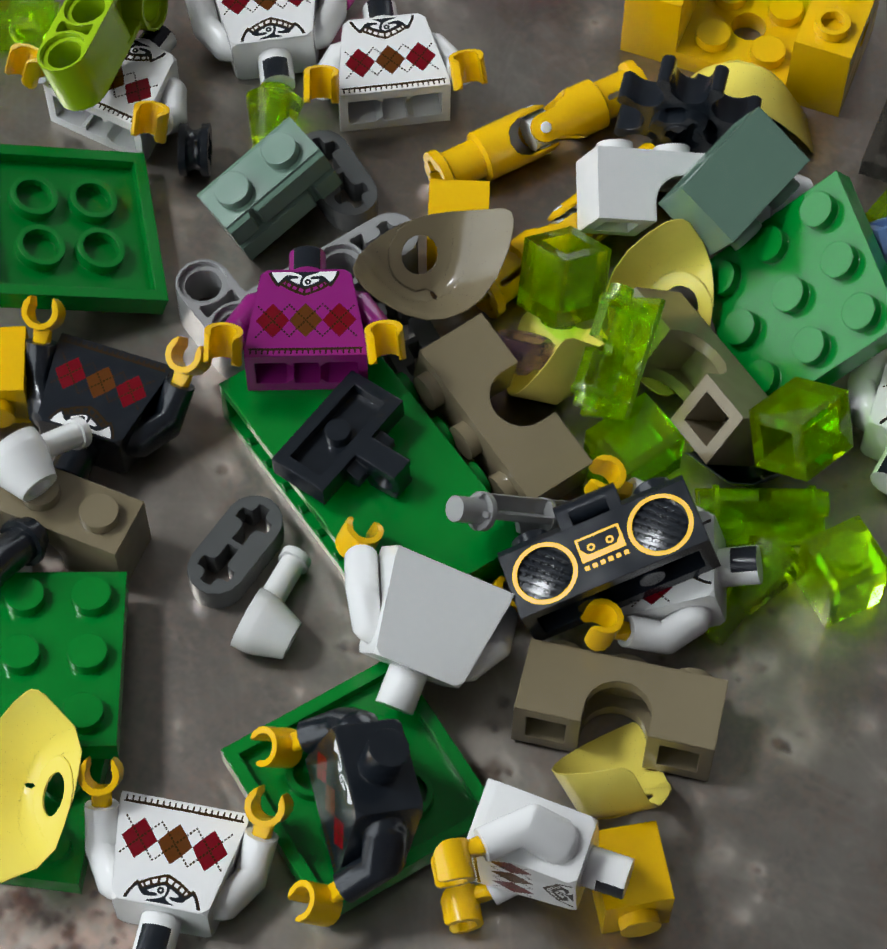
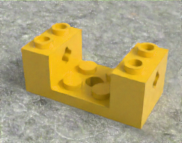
(802, 42)

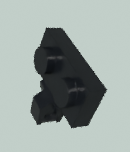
(347, 442)

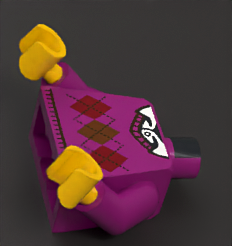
(304, 328)

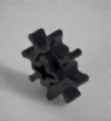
(680, 107)

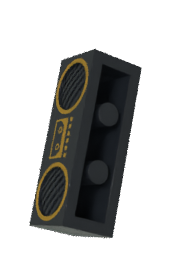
(606, 552)

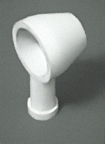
(28, 456)
(268, 623)

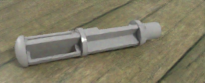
(485, 508)

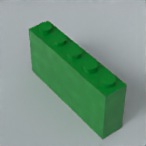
(417, 516)

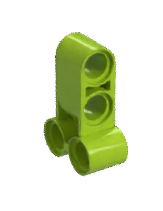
(90, 45)

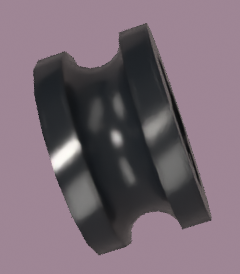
(195, 149)

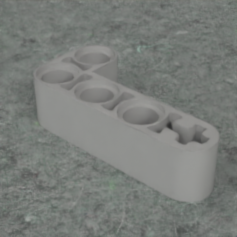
(210, 279)

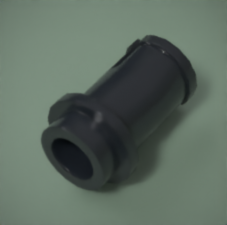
(21, 544)

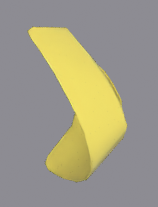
(777, 101)
(667, 259)
(555, 379)
(33, 748)
(608, 775)

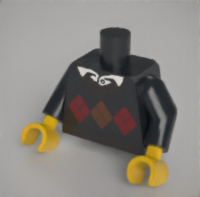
(123, 397)
(362, 796)

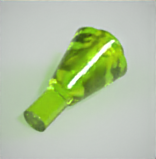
(269, 107)
(778, 573)

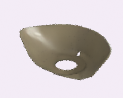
(468, 262)

